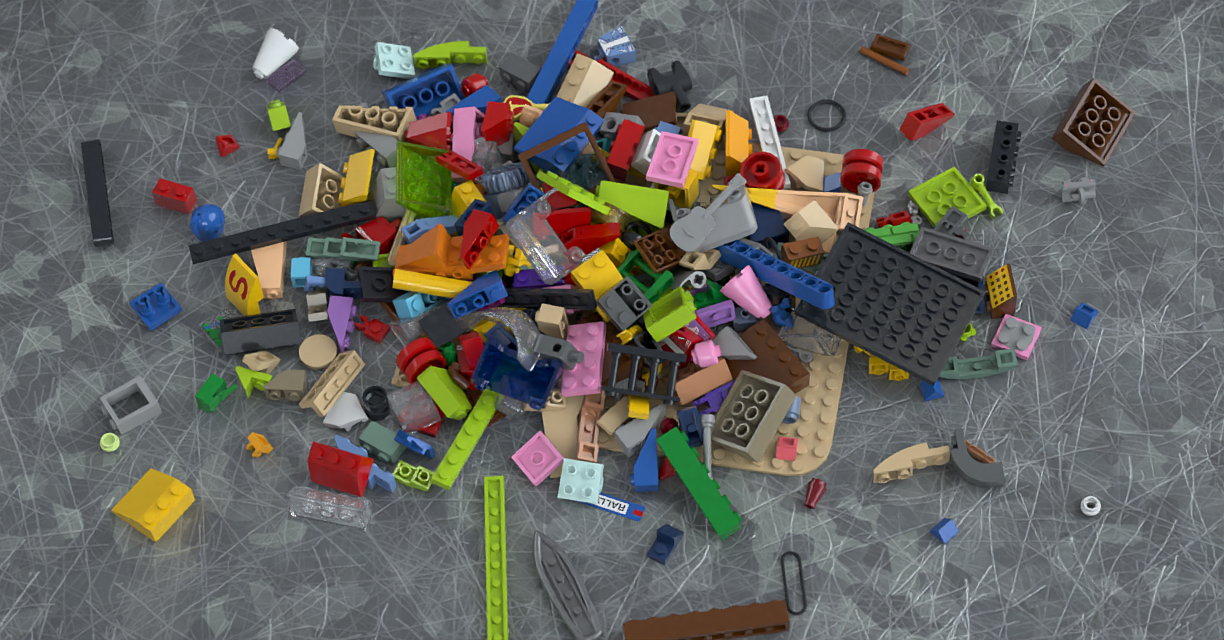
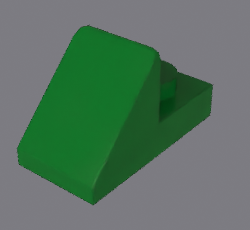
(710, 297)

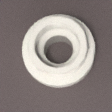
(1093, 501)

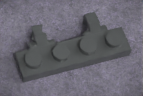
(953, 223)

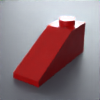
(925, 120)

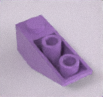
(341, 314)

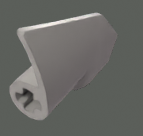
(688, 278)

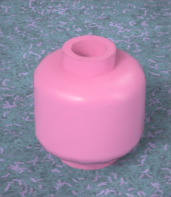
(706, 353)

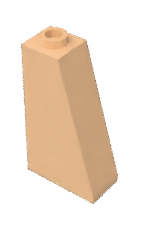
(271, 269)

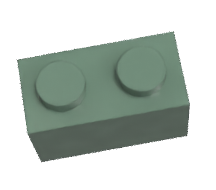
(381, 443)

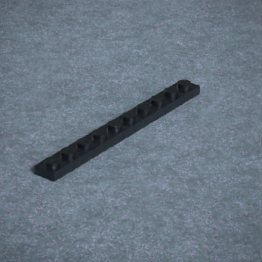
(282, 232)

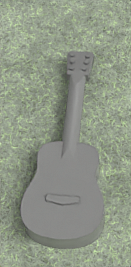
(691, 231)

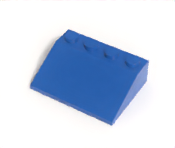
(554, 120)

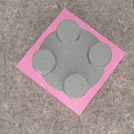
(1016, 334)

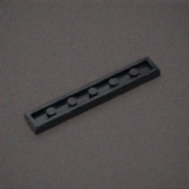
(534, 297)

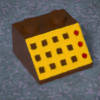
(1000, 292)

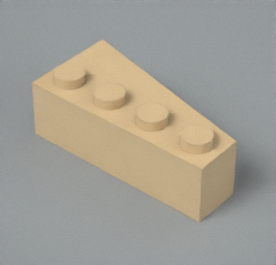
(373, 120)

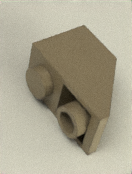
(287, 385)

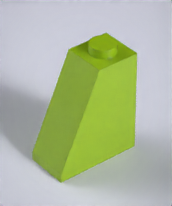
(445, 392)

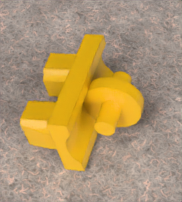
(515, 261)

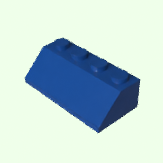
(425, 90)

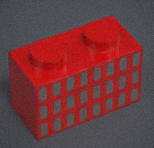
(174, 196)

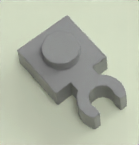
(446, 104)

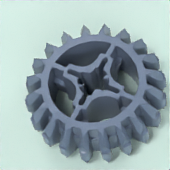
(505, 178)

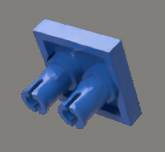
(155, 306)

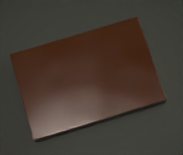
(653, 110)

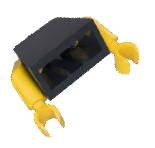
(643, 340)

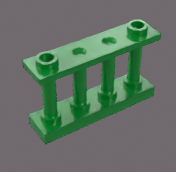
(661, 284)

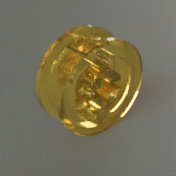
(614, 215)

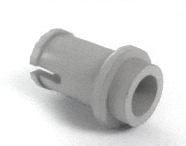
(864, 190)

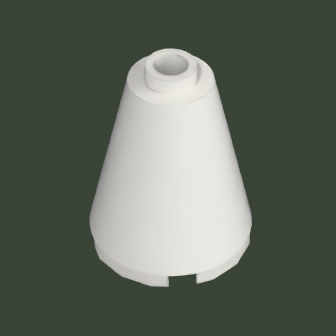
(273, 53)

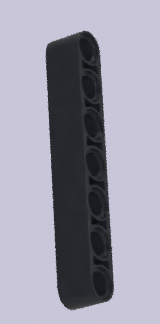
(97, 193)

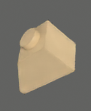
(552, 321)

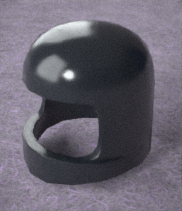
(628, 237)

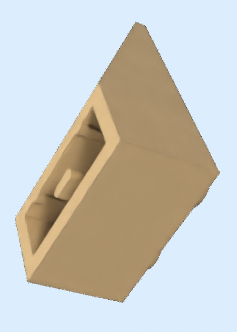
(707, 114)

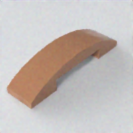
(588, 428)

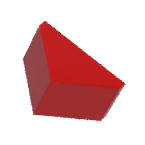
(472, 347)

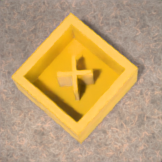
(684, 196)

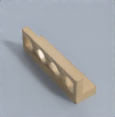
(333, 382)

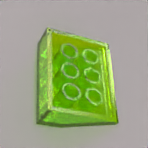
(422, 182)

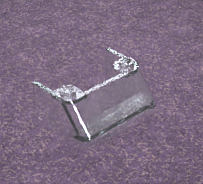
(542, 244)

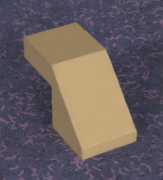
(699, 260)

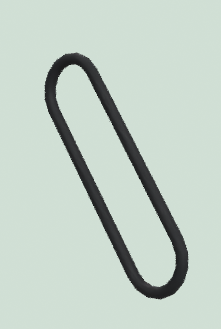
(785, 583)

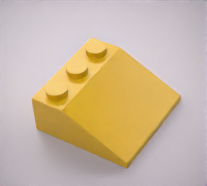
(154, 503)

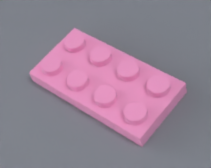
(586, 376)

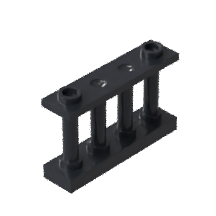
(636, 354)

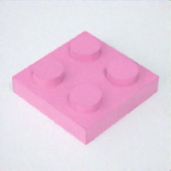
(538, 458)

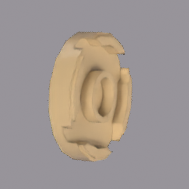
(317, 352)

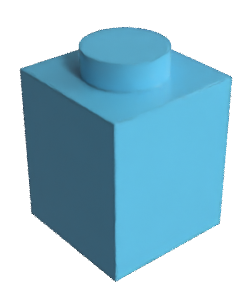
(300, 269)

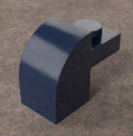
(338, 286)

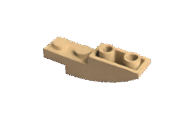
(903, 462)

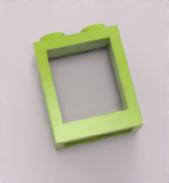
(670, 313)

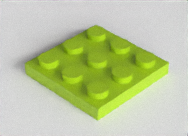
(574, 191)
(944, 191)

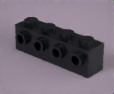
(1002, 156)

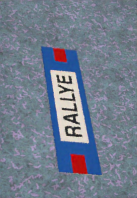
(618, 507)

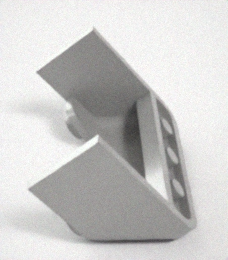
(732, 219)

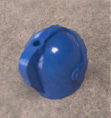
(207, 222)

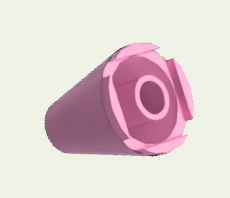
(748, 293)

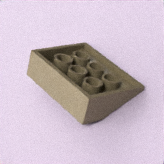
(751, 415)

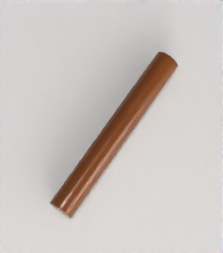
(884, 60)

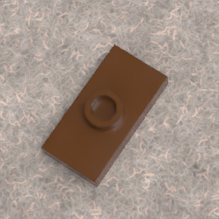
(890, 47)

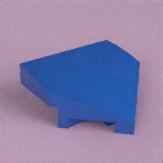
(415, 444)

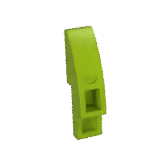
(450, 53)

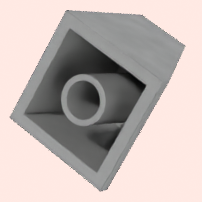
(384, 196)

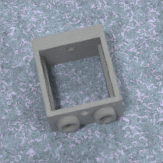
(135, 418)

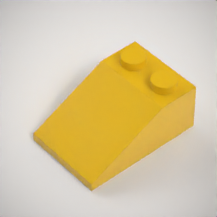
(596, 274)

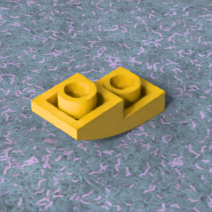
(878, 367)
(638, 407)

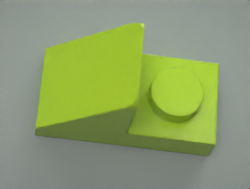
(250, 379)

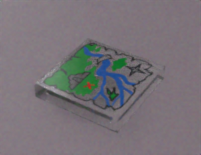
(211, 327)

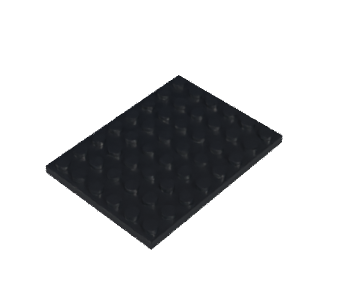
(893, 304)

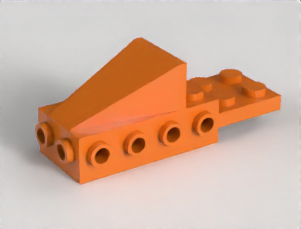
(440, 255)

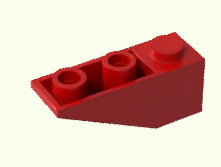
(476, 235)
(590, 236)

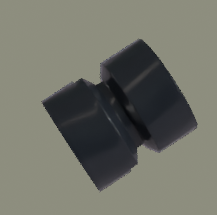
(376, 403)

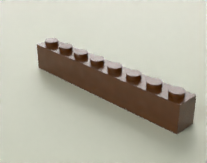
(713, 624)

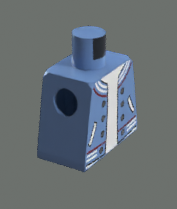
(615, 48)

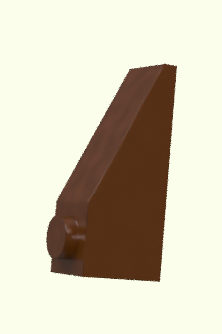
(608, 99)

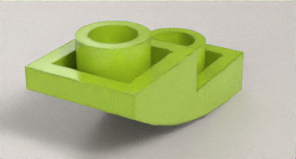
(413, 477)

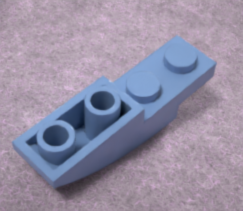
(376, 476)

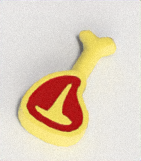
(518, 102)

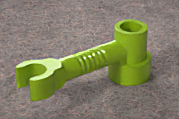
(977, 184)

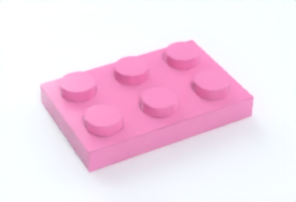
(672, 159)

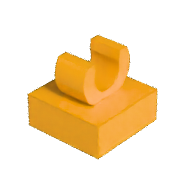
(259, 443)

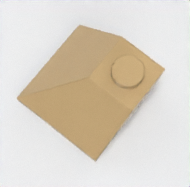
(810, 223)

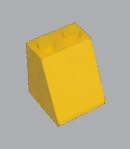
(462, 197)

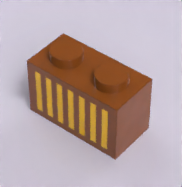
(803, 252)

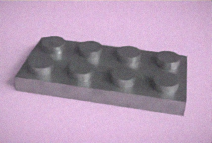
(952, 254)

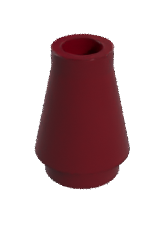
(814, 492)

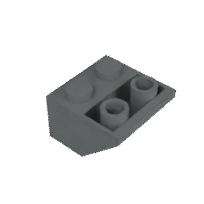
(623, 303)

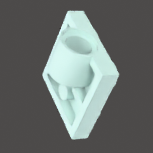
(393, 60)
(581, 481)

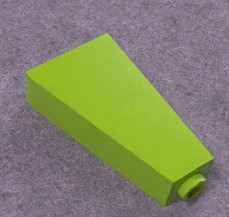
(639, 202)

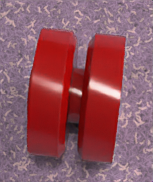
(860, 167)
(763, 171)
(418, 357)

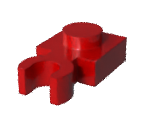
(894, 219)
(373, 330)

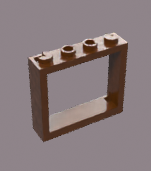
(583, 127)

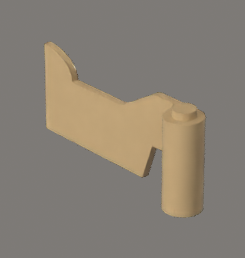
(562, 428)

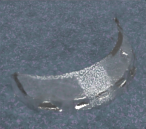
(519, 322)

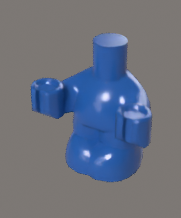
(780, 316)

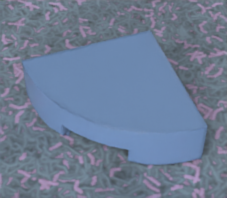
(313, 282)

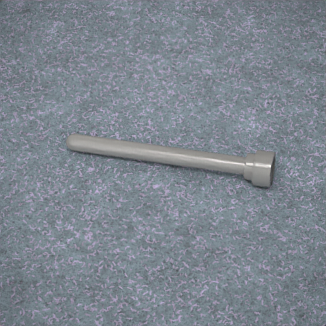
(707, 422)

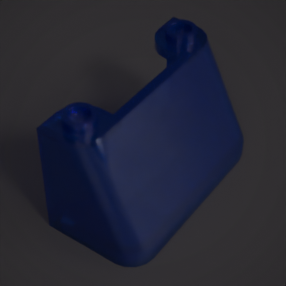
(504, 374)

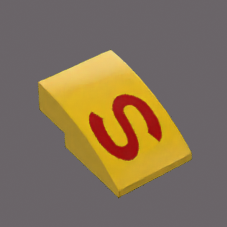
(243, 287)

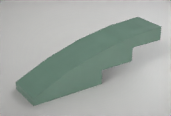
(343, 248)

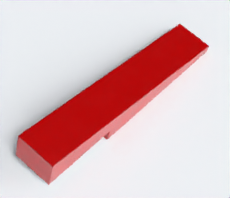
(635, 89)

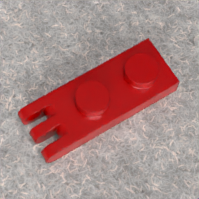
(459, 165)

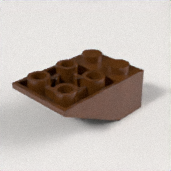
(660, 251)

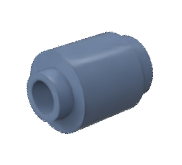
(793, 412)

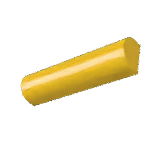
(428, 284)

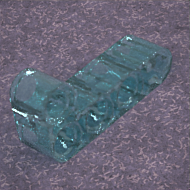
(584, 170)

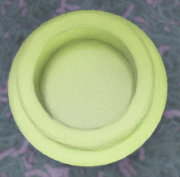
(109, 442)

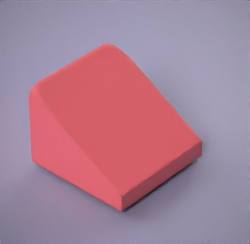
(786, 448)

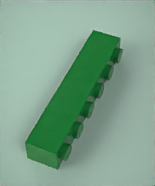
(699, 484)

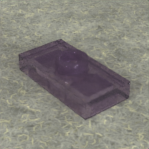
(286, 75)

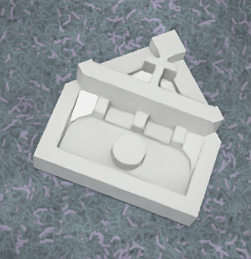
(345, 412)

